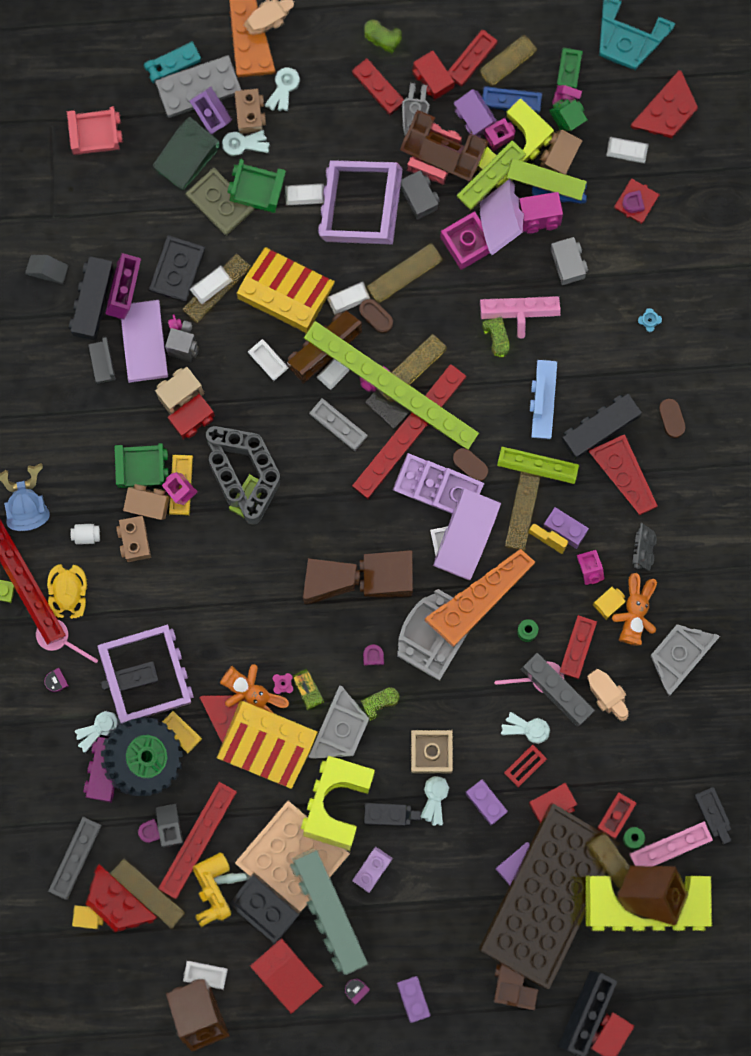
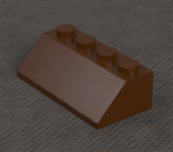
(311, 359)

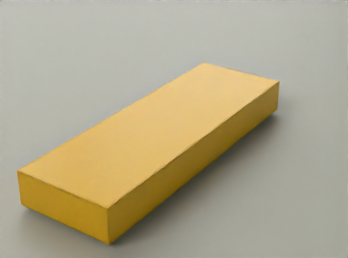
(181, 464)

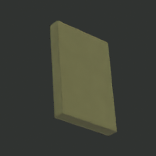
(213, 200)

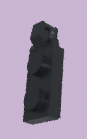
(134, 677)
(390, 814)
(714, 814)

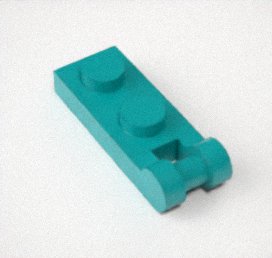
(173, 62)

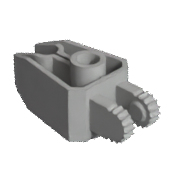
(411, 105)

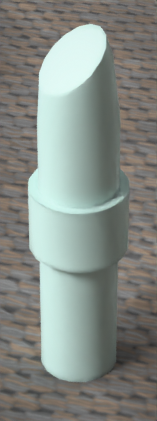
(231, 878)

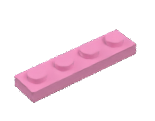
(672, 846)

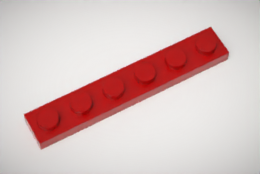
(197, 840)

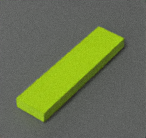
(490, 175)
(546, 179)
(538, 465)

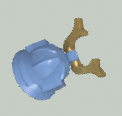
(24, 508)

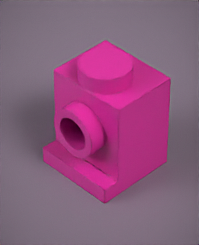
(499, 127)
(181, 495)

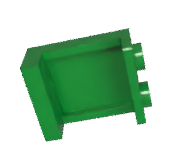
(256, 187)
(140, 465)

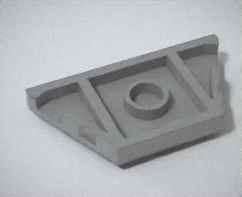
(680, 654)
(340, 729)

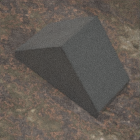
(47, 268)

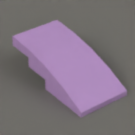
(501, 217)
(144, 342)
(433, 483)
(466, 534)

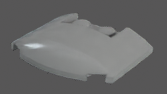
(421, 643)

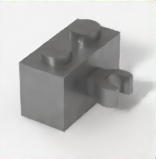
(182, 343)

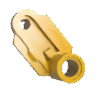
(205, 873)

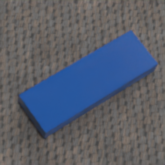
(505, 99)

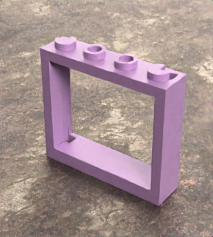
(386, 233)
(175, 657)

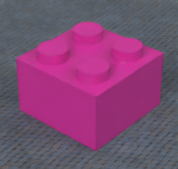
(541, 212)
(465, 240)

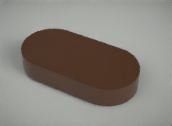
(376, 316)
(672, 418)
(470, 464)

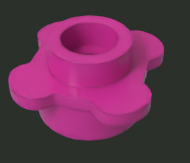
(175, 324)
(284, 678)

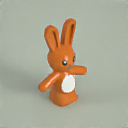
(637, 607)
(246, 689)

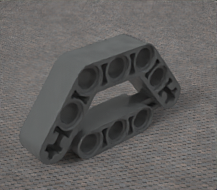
(255, 454)

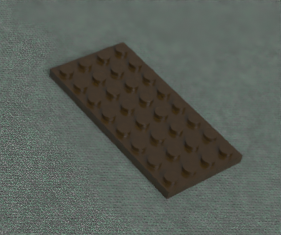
(545, 898)

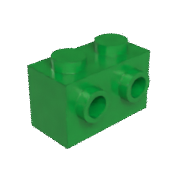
(568, 114)

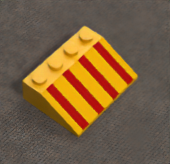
(285, 290)
(266, 744)

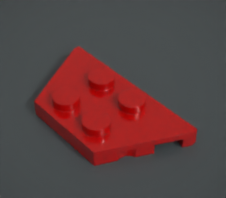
(668, 109)
(219, 713)
(115, 903)

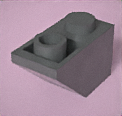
(169, 825)

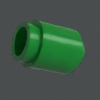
(524, 636)
(627, 838)

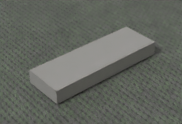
(338, 424)

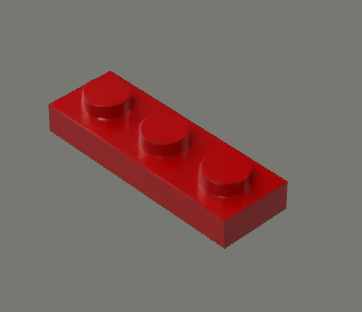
(472, 57)
(378, 86)
(578, 647)

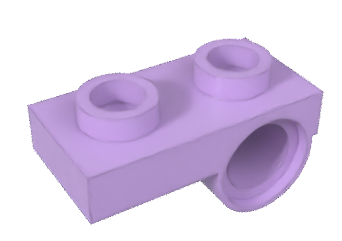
(372, 869)

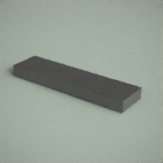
(75, 858)

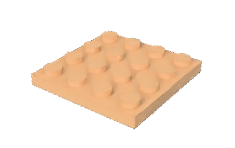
(276, 845)

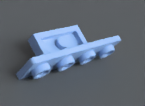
(543, 403)

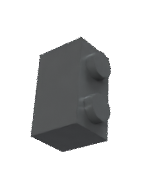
(419, 194)

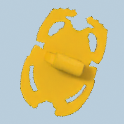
(67, 590)

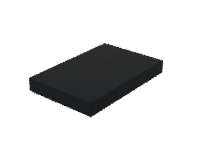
(177, 269)
(264, 908)

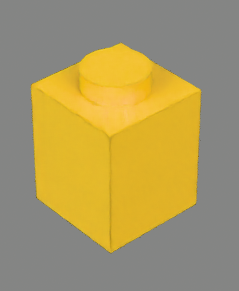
(609, 602)
(86, 918)

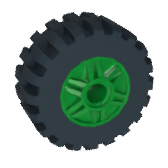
(158, 759)

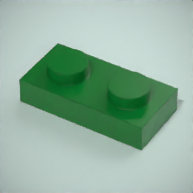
(569, 68)

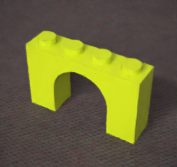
(533, 127)
(319, 824)

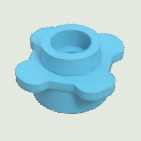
(649, 313)

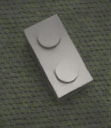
(568, 260)

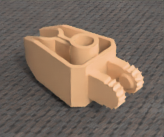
(268, 16)
(609, 695)

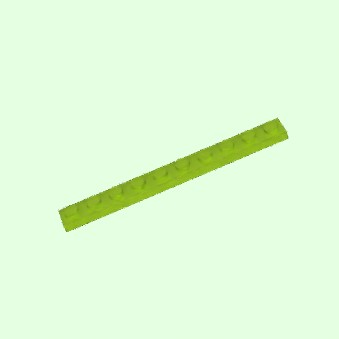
(390, 385)

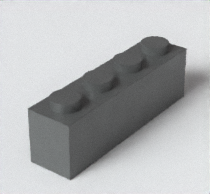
(557, 689)

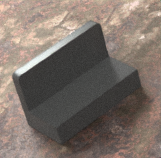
(102, 361)

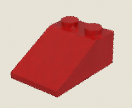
(286, 976)

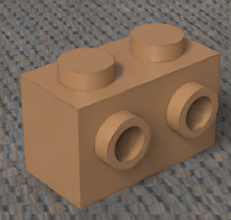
(248, 111)
(560, 152)
(147, 502)
(134, 539)

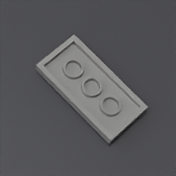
(181, 87)

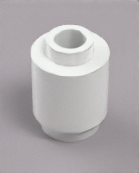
(85, 534)

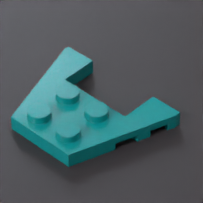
(627, 44)

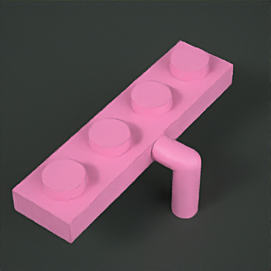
(519, 309)

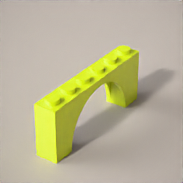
(605, 910)

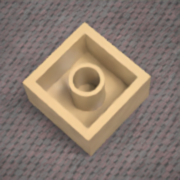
(178, 390)
(431, 751)

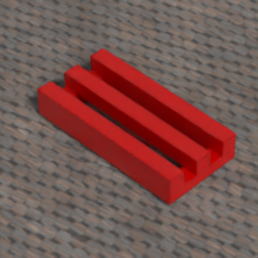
(522, 757)

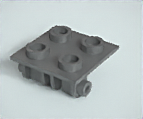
(646, 540)

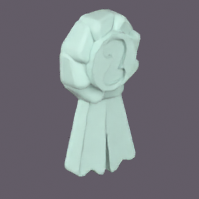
(286, 80)
(236, 143)
(102, 726)
(535, 730)
(436, 790)

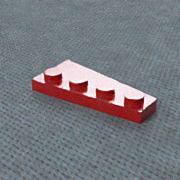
(623, 469)

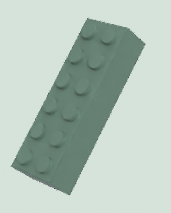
(329, 911)

